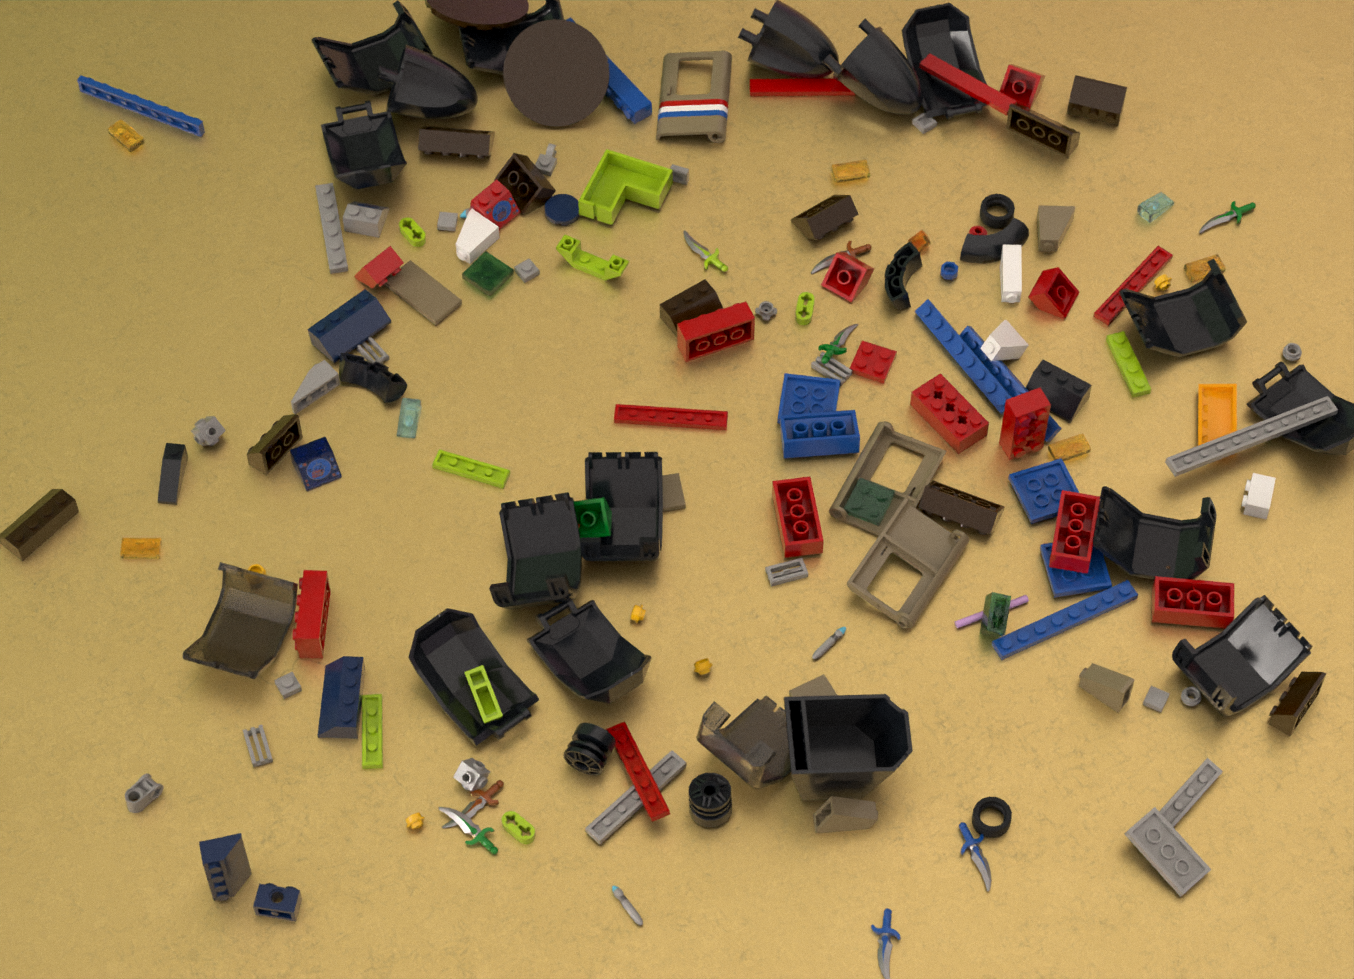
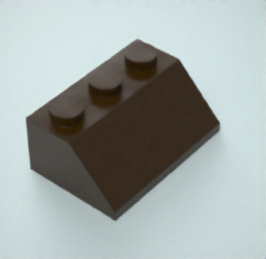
(1096, 100)
(525, 183)
(826, 216)
(689, 304)
(275, 444)
(1296, 701)

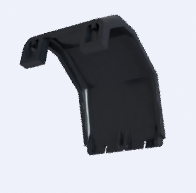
(488, 48)
(357, 64)
(1188, 318)
(635, 497)
(1148, 543)
(541, 552)
(1245, 658)

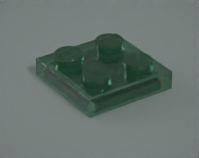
(487, 273)
(869, 501)

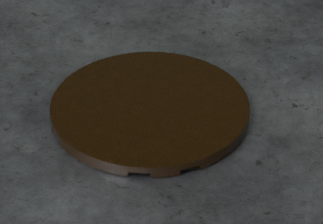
(480, 13)
(556, 72)

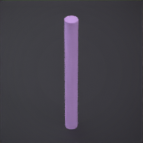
(978, 616)

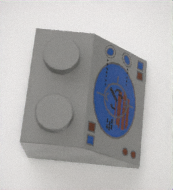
(364, 218)

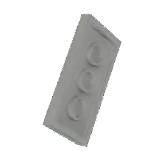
(1167, 851)

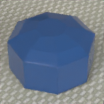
(949, 270)

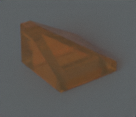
(920, 240)

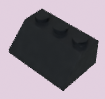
(1063, 390)

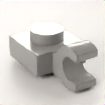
(547, 162)

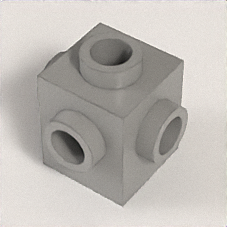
(207, 431)
(472, 774)

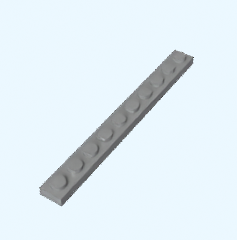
(1251, 436)

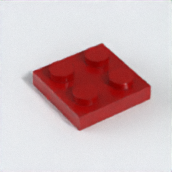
(873, 361)

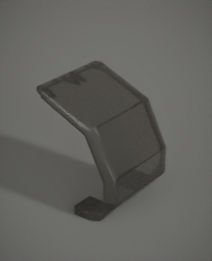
(246, 623)
(751, 744)

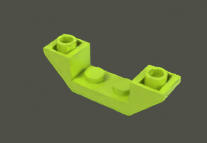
(571, 250)

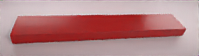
(967, 83)
(798, 87)
(1136, 282)
(670, 417)
(639, 772)

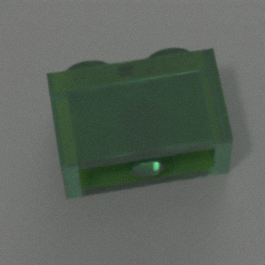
(995, 614)

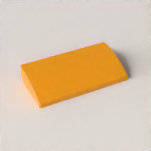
(1216, 411)

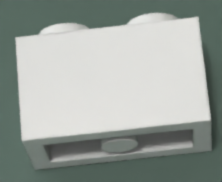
(1259, 495)

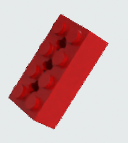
(715, 331)
(949, 413)
(1024, 423)
(797, 517)
(1074, 531)
(1192, 602)
(312, 614)

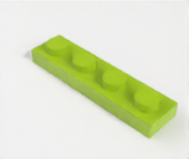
(1128, 364)

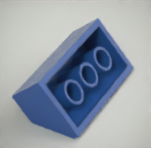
(819, 434)

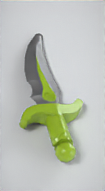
(704, 252)

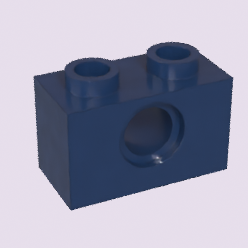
(286, 909)

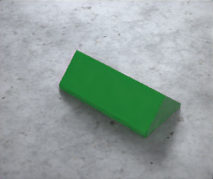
(593, 517)

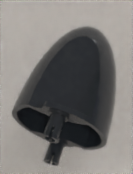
(789, 43)
(879, 73)
(427, 87)

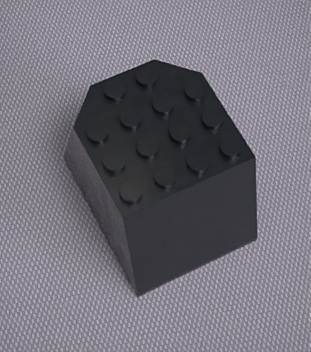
(844, 743)

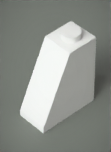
(475, 237)
(1011, 273)
(1004, 343)

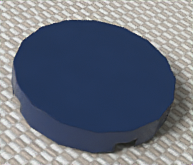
(562, 209)

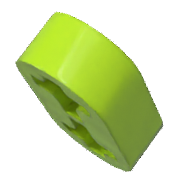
(415, 230)
(805, 308)
(521, 824)

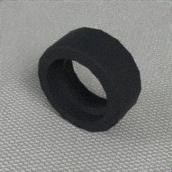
(994, 221)
(995, 803)

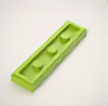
(471, 469)
(372, 731)

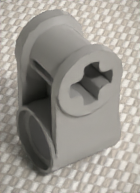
(145, 790)

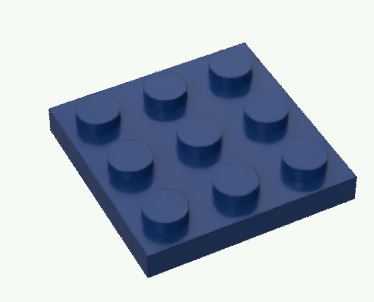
(808, 395)
(1041, 489)
(1070, 582)

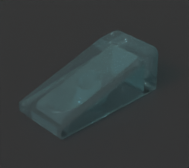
(1154, 206)
(409, 417)

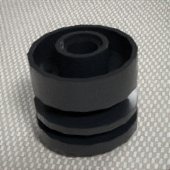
(589, 749)
(710, 800)

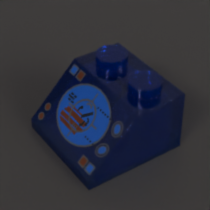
(315, 463)

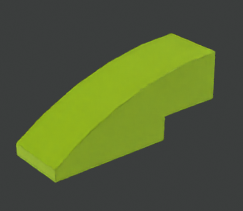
(483, 694)

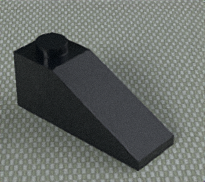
(172, 473)

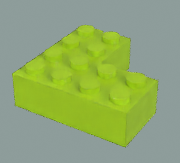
(623, 178)

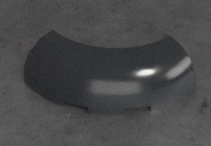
(989, 247)
(898, 272)
(371, 376)

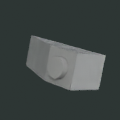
(316, 384)

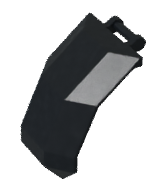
(948, 36)
(363, 148)
(1295, 389)
(454, 645)
(589, 653)

